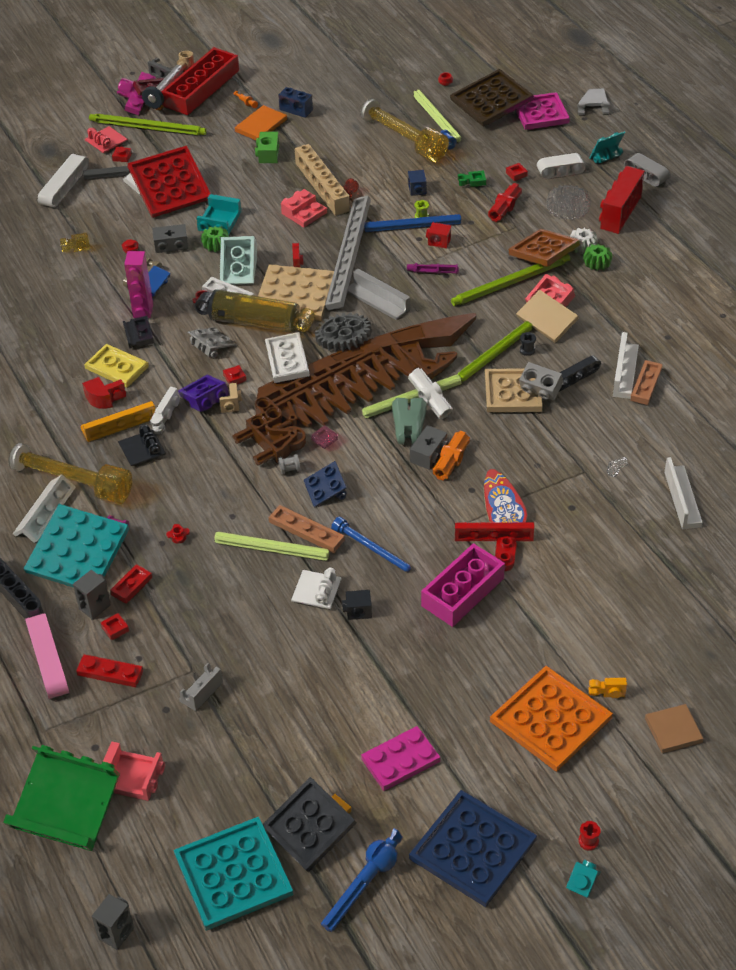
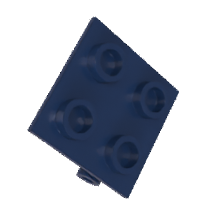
(326, 484)

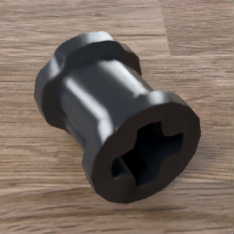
(527, 347)

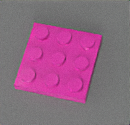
(543, 112)

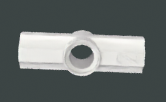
(430, 393)

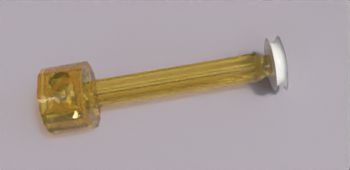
(428, 142)
(109, 483)

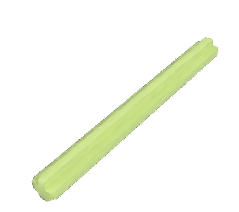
(435, 114)
(386, 405)
(272, 546)

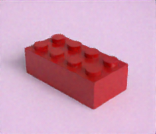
(621, 199)

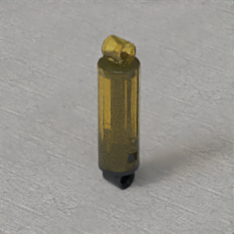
(254, 311)

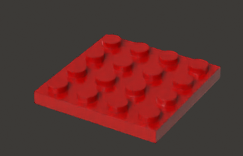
(169, 181)

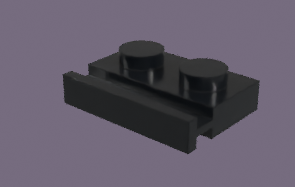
(138, 332)

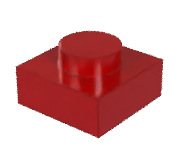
(122, 154)
(516, 172)
(234, 375)
(114, 626)

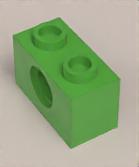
(267, 147)

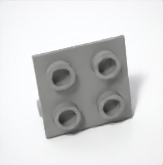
(209, 340)

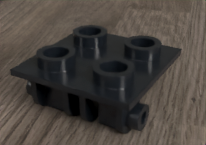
(141, 446)

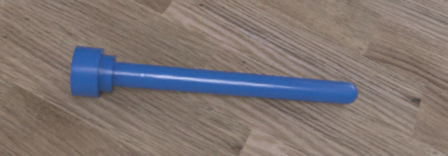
(341, 526)

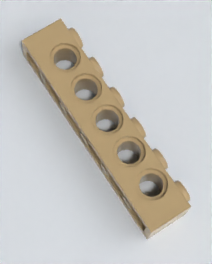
(322, 179)

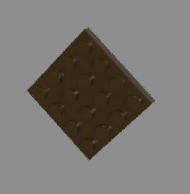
(491, 97)

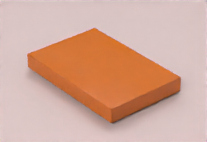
(262, 120)

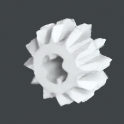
(586, 238)

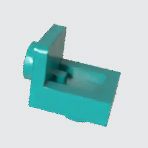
(583, 878)

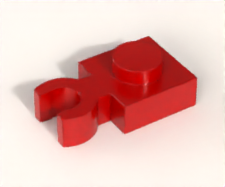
(297, 258)

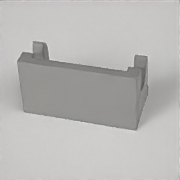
(202, 688)

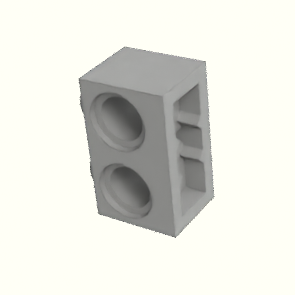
(542, 378)

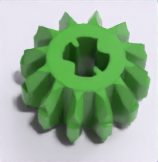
(212, 238)
(597, 257)

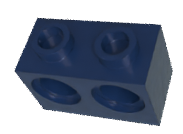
(295, 102)

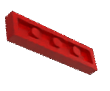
(494, 530)

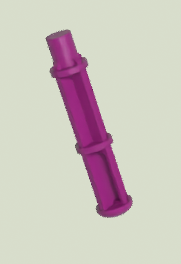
(433, 268)

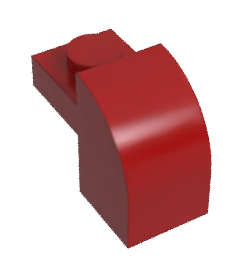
(103, 395)

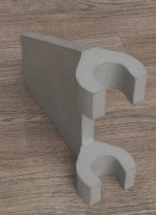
(594, 97)

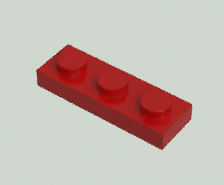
(109, 670)

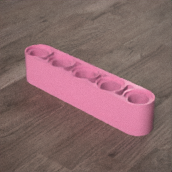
(47, 656)

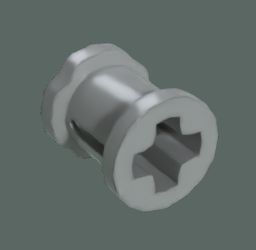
(295, 466)

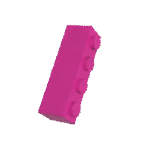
(138, 284)

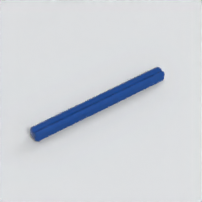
(411, 223)

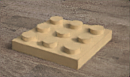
(505, 393)

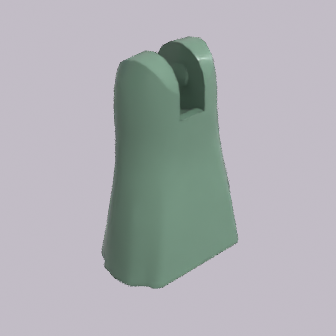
(408, 422)

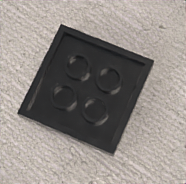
(309, 824)

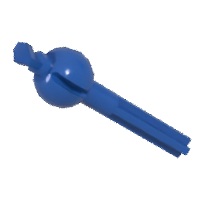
(380, 857)

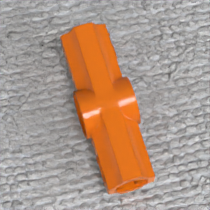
(451, 455)

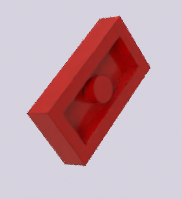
(131, 584)

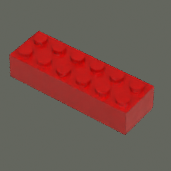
(200, 81)

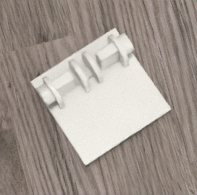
(317, 588)

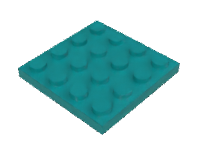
(75, 545)
(233, 873)

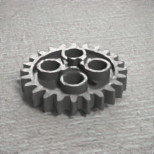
(343, 331)

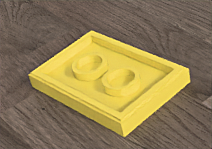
(116, 365)

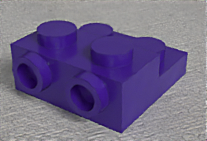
(204, 392)

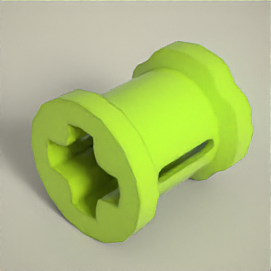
(420, 209)

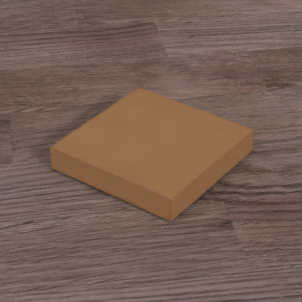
(673, 728)

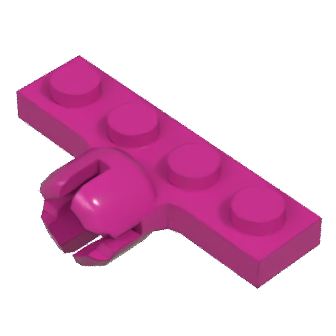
(127, 90)

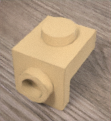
(231, 403)

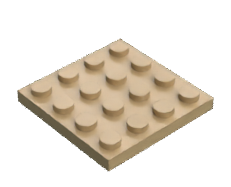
(298, 285)

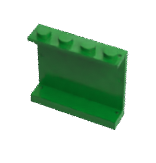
(64, 798)

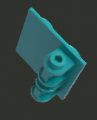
(607, 148)

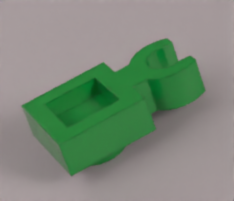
(474, 178)

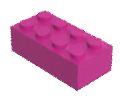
(462, 584)

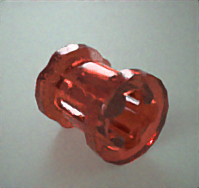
(351, 186)

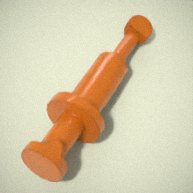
(247, 100)

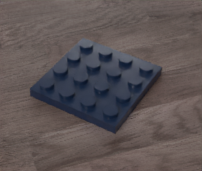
(473, 848)

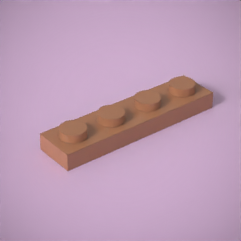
(306, 529)

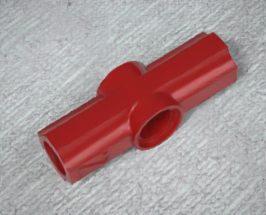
(505, 202)

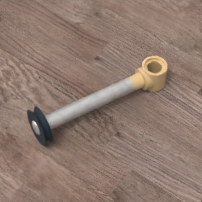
(152, 95)

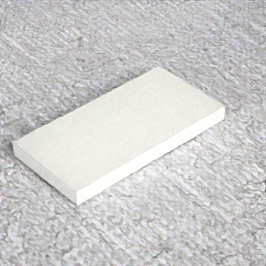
(287, 357)

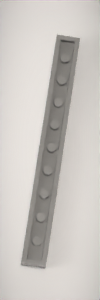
(348, 253)

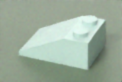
(238, 260)

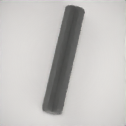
(106, 172)

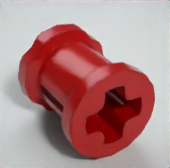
(589, 835)

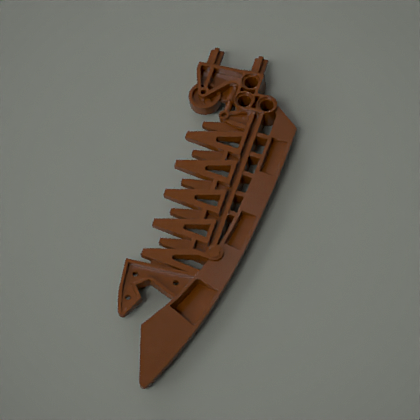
(286, 399)

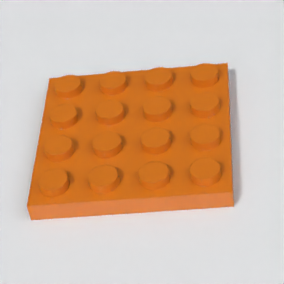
(551, 718)

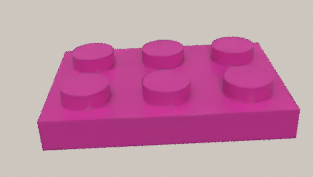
(400, 758)

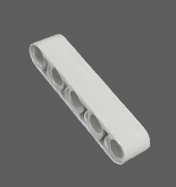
(63, 180)

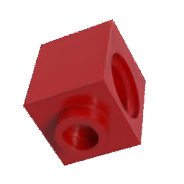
(439, 235)

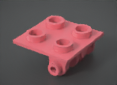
(104, 139)

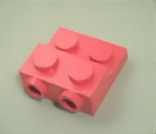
(302, 208)
(555, 289)

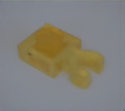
(78, 242)

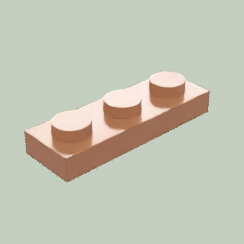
(646, 382)

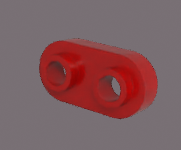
(506, 551)

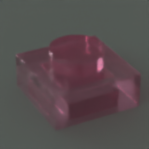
(324, 437)

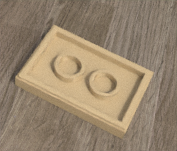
(547, 316)

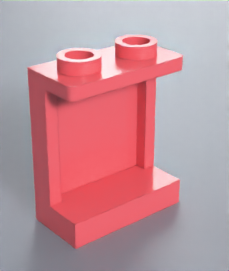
(137, 772)

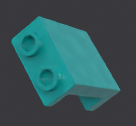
(221, 212)

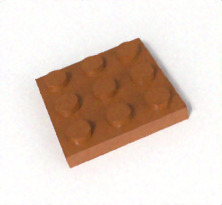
(544, 247)

